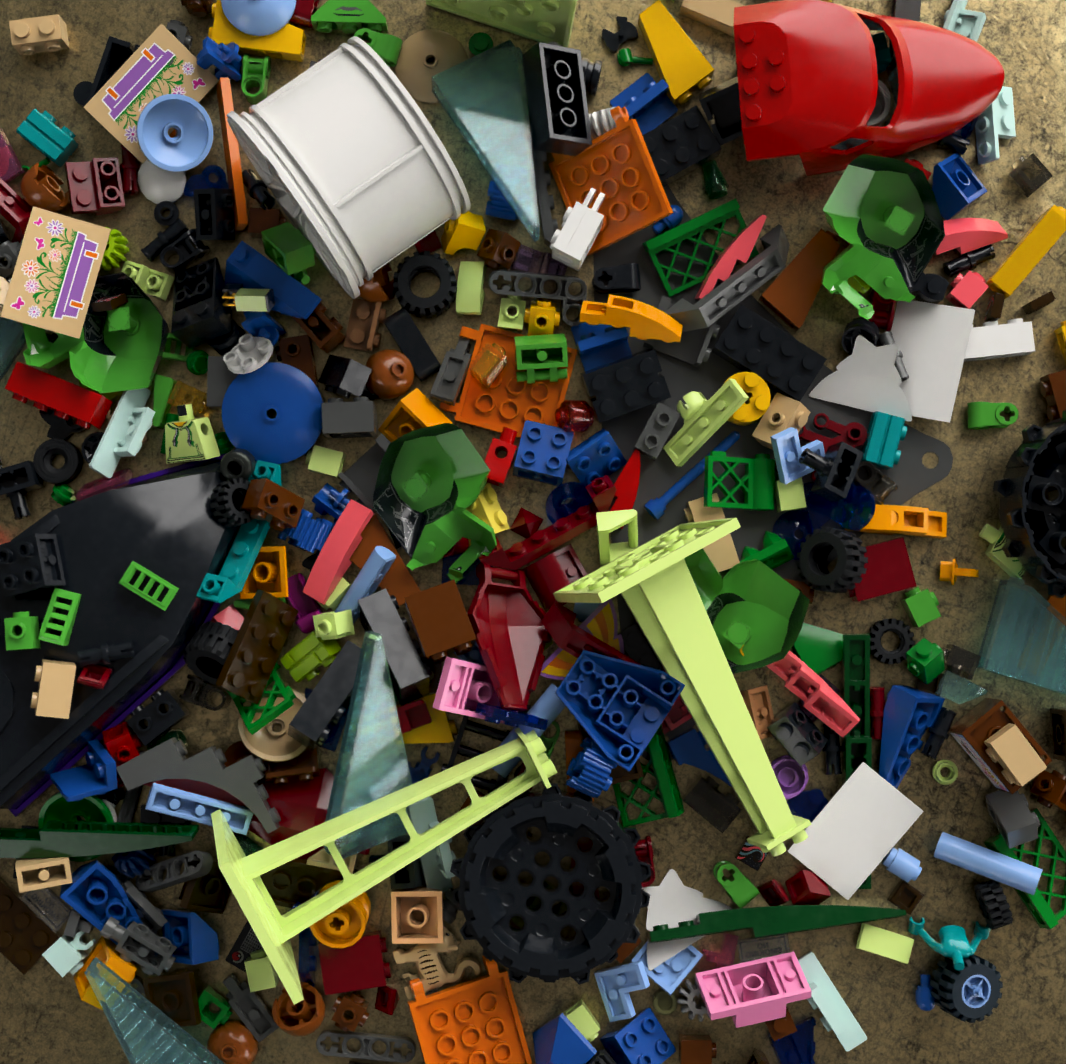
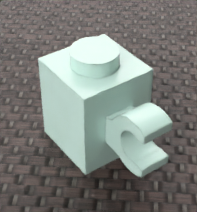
(68, 953)

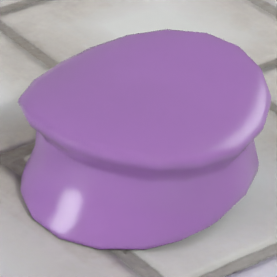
(790, 776)

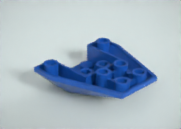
(618, 703)

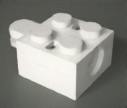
(579, 231)

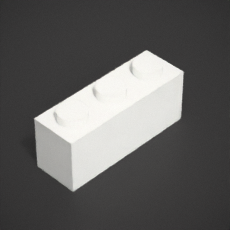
(1000, 341)

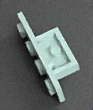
(964, 21)
(995, 123)
(124, 432)
(438, 861)
(831, 1004)

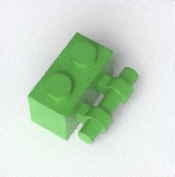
(289, 250)
(538, 353)

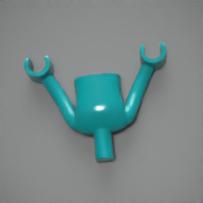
(952, 940)

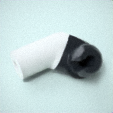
(111, 799)

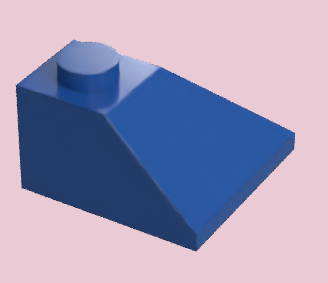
(955, 186)
(192, 936)
(561, 1043)

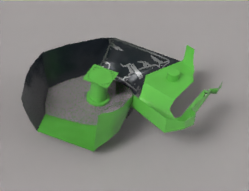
(891, 228)
(749, 609)

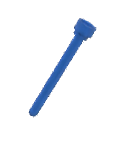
(657, 506)

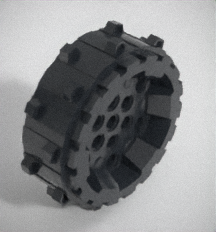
(1028, 519)
(599, 923)

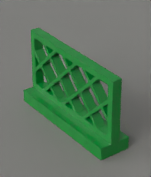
(684, 232)
(666, 784)
(1036, 903)

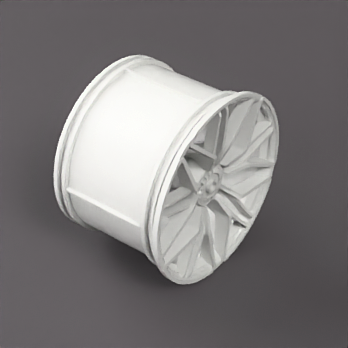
(352, 162)

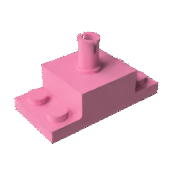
(463, 687)
(753, 989)

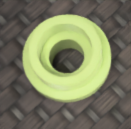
(952, 775)

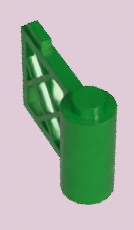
(758, 480)
(268, 711)

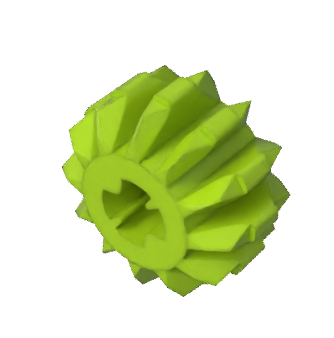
(114, 250)

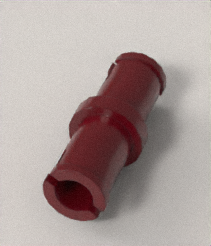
(129, 172)
(877, 705)

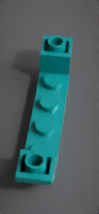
(243, 551)

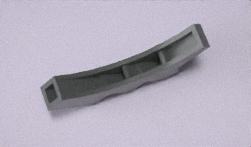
(208, 766)

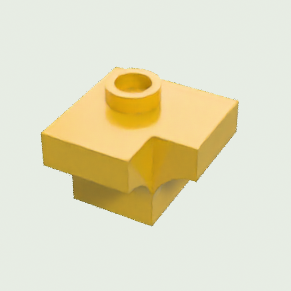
(463, 233)

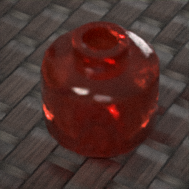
(574, 416)

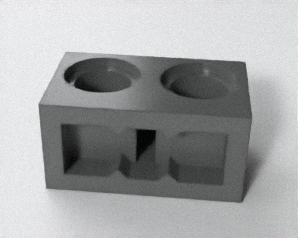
(657, 431)

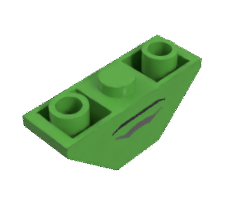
(348, 17)

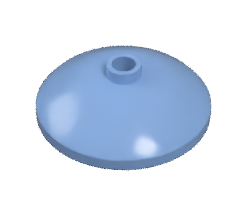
(258, 16)
(192, 130)

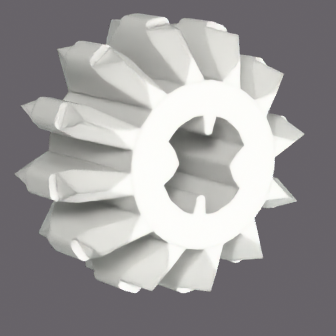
(601, 122)

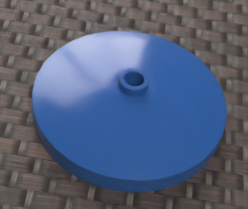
(297, 409)

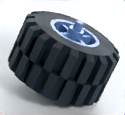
(967, 992)

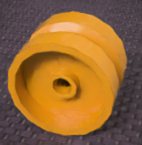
(345, 924)

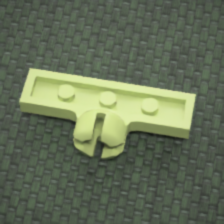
(703, 419)

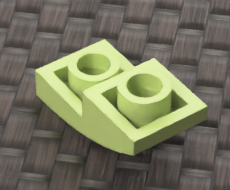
(150, 281)
(470, 287)
(885, 943)

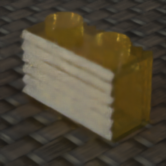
(488, 364)

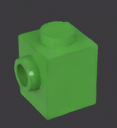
(920, 606)
(22, 631)

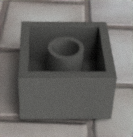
(349, 419)

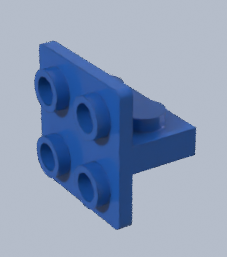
(646, 103)
(600, 344)
(595, 457)

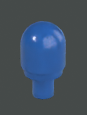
(670, 221)
(923, 993)

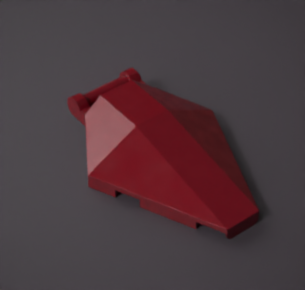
(508, 634)
(300, 808)

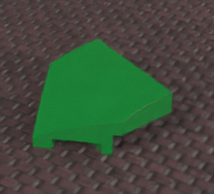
(819, 647)

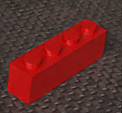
(58, 395)

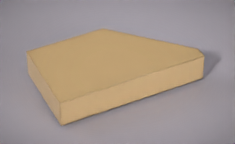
(325, 860)

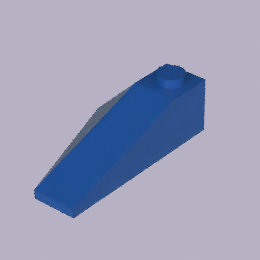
(258, 272)
(904, 723)
(98, 896)

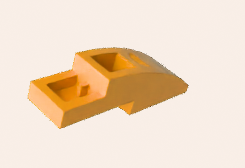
(643, 319)
(907, 521)

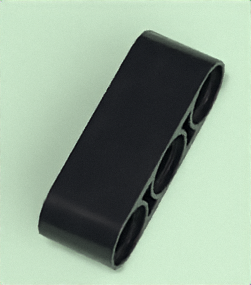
(412, 344)

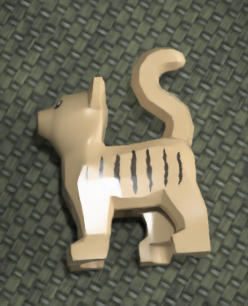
(430, 966)

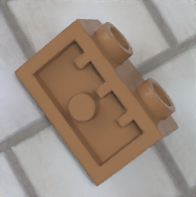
(364, 326)
(759, 708)

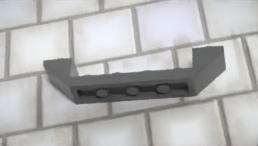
(545, 201)
(737, 286)

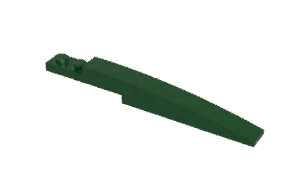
(856, 694)
(90, 838)
(773, 920)

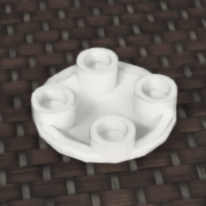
(160, 184)
(248, 354)

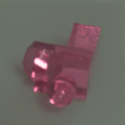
(726, 954)

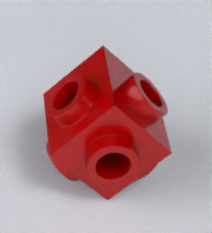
(121, 743)

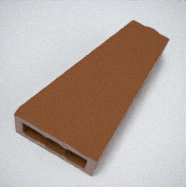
(800, 281)
(398, 578)

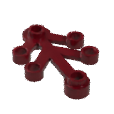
(842, 430)

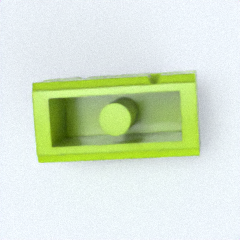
(309, 656)

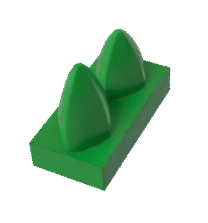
(774, 551)

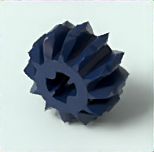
(134, 862)

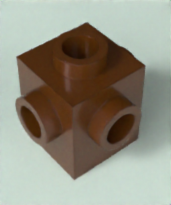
(498, 249)
(1050, 789)
(354, 1003)

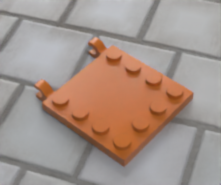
(624, 172)
(506, 400)
(470, 1021)

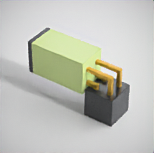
(248, 299)

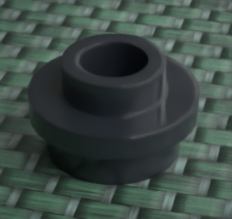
(169, 220)

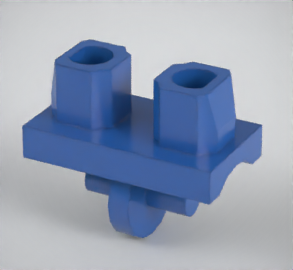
(223, 57)
(263, 325)
(331, 501)

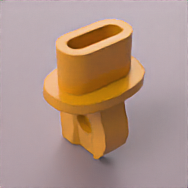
(949, 572)

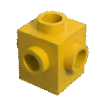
(541, 317)

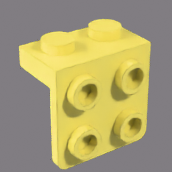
(488, 510)

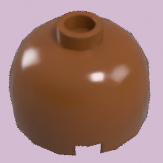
(42, 189)
(378, 287)
(390, 374)
(302, 1017)
(233, 1043)

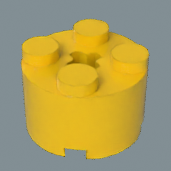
(758, 401)

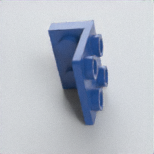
(542, 453)
(90, 779)
(639, 1041)

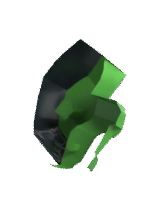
(112, 342)
(425, 492)

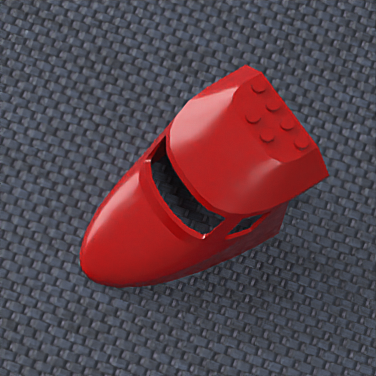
(815, 82)

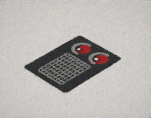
(244, 945)

